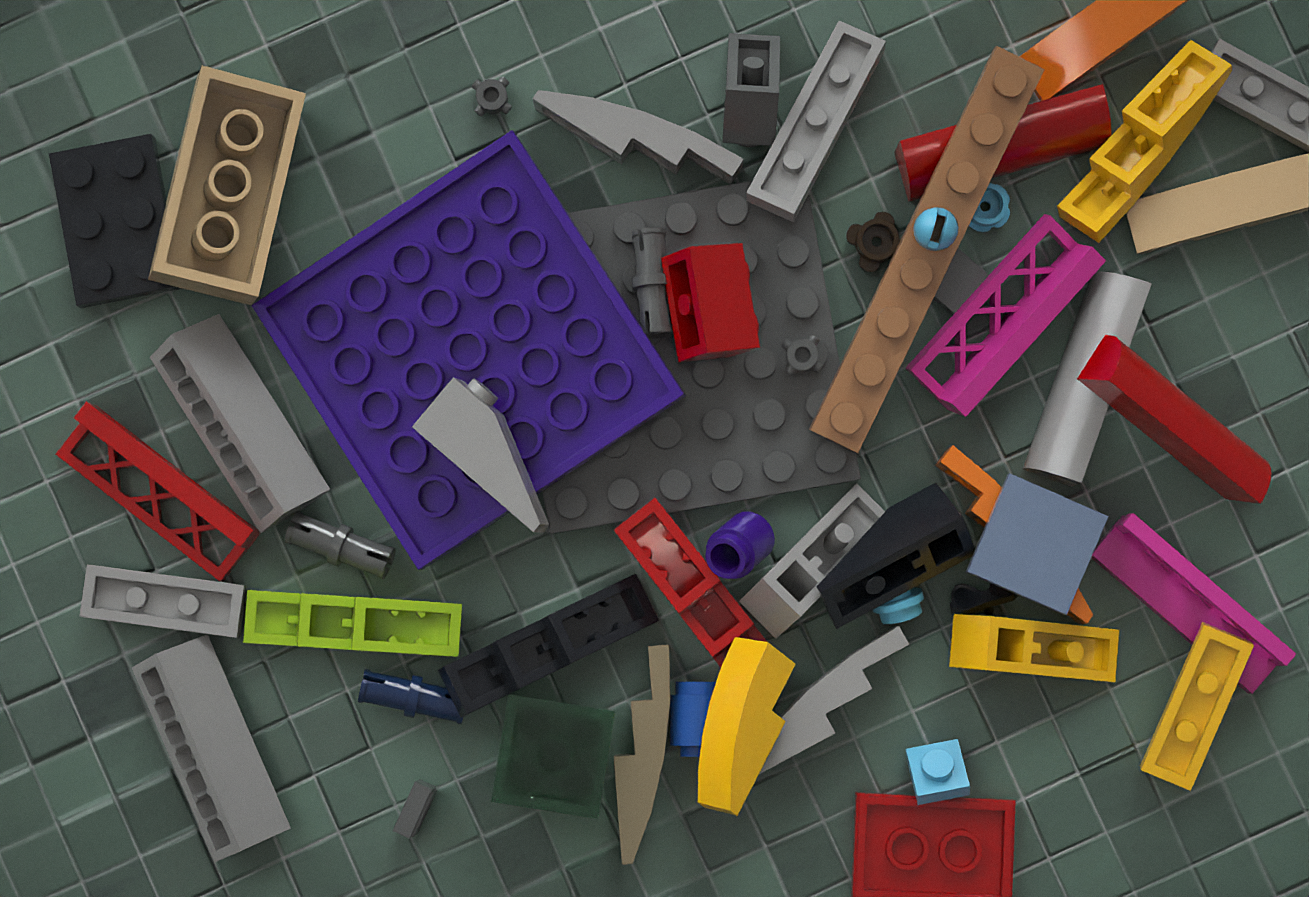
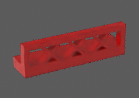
(167, 475)

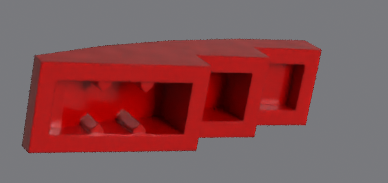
(686, 580)

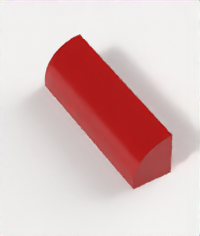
(1043, 135)
(1176, 422)

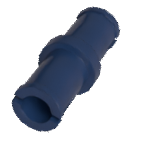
(408, 695)

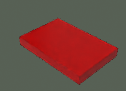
(932, 847)

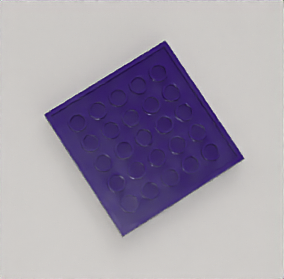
(467, 285)

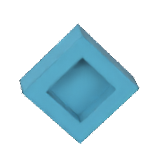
(937, 772)

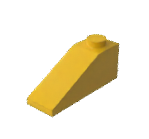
(1034, 647)

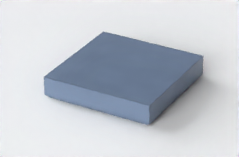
(1037, 544)

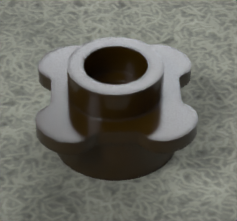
(862, 235)

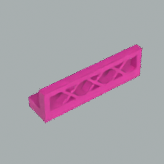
(1018, 328)
(1185, 594)

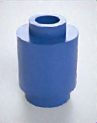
(688, 715)

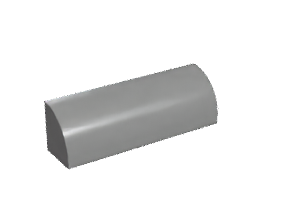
(1072, 410)
(239, 422)
(210, 747)

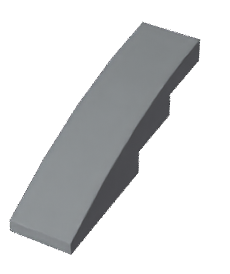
(618, 129)
(845, 681)

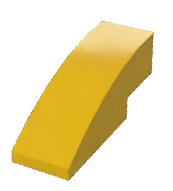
(741, 723)

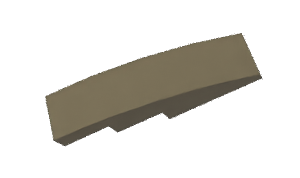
(639, 772)

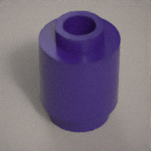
(739, 545)

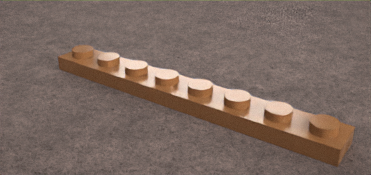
(918, 272)

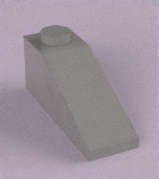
(482, 446)
(792, 582)

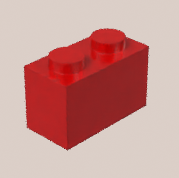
(710, 302)

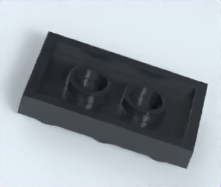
(111, 217)

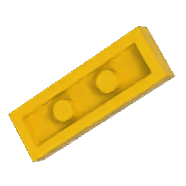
(1196, 706)

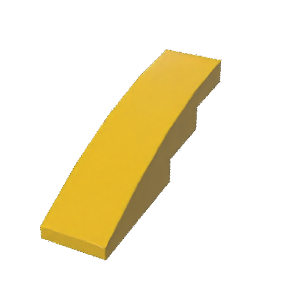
(1146, 141)

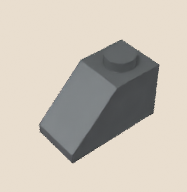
(751, 90)

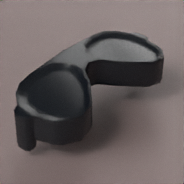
(970, 600)

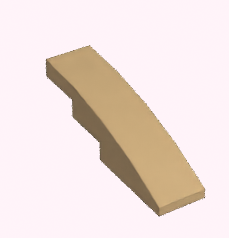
(1221, 204)

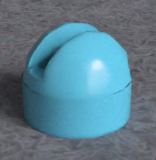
(925, 224)

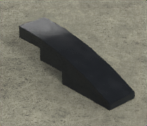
(548, 645)

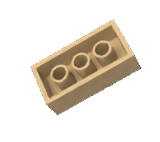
(227, 186)

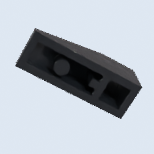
(896, 554)

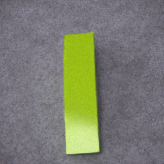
(352, 623)

